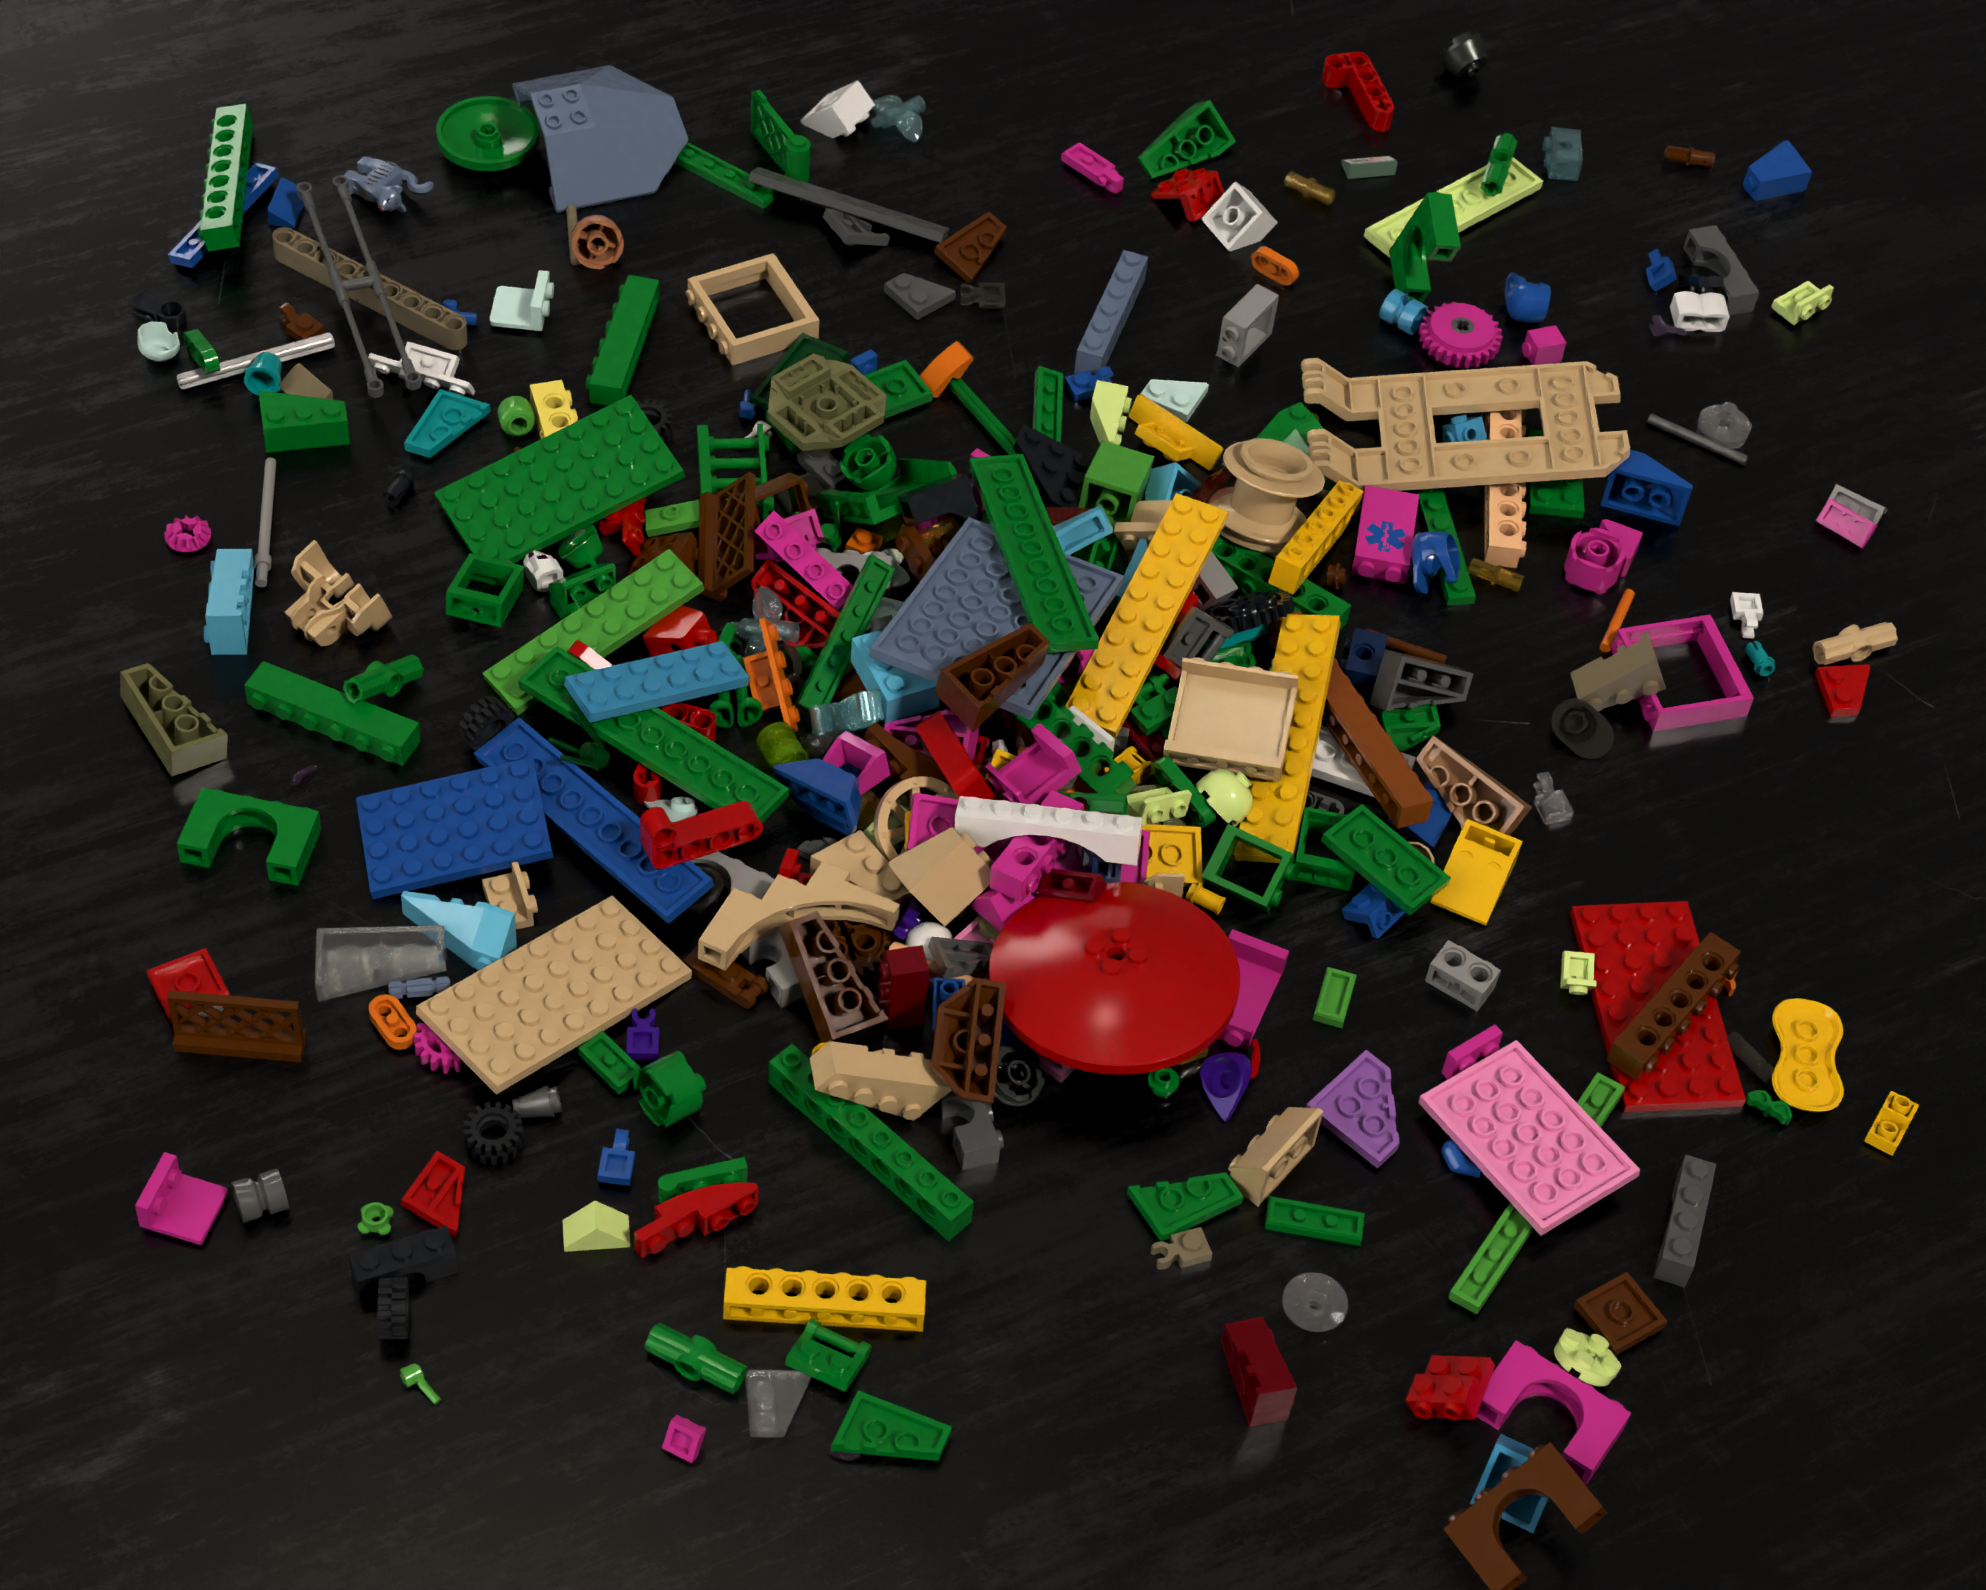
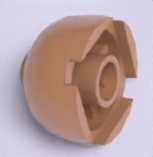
(597, 241)

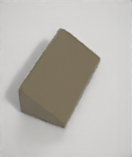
(304, 383)

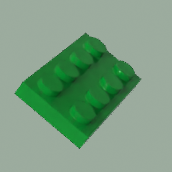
(1556, 496)
(1385, 859)

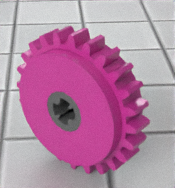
(1460, 335)

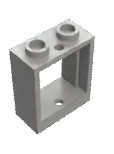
(1247, 325)

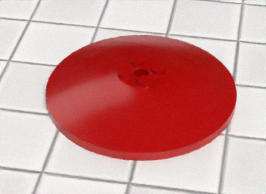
(1109, 1014)

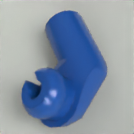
(471, 318)

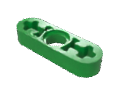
(201, 351)
(1170, 776)

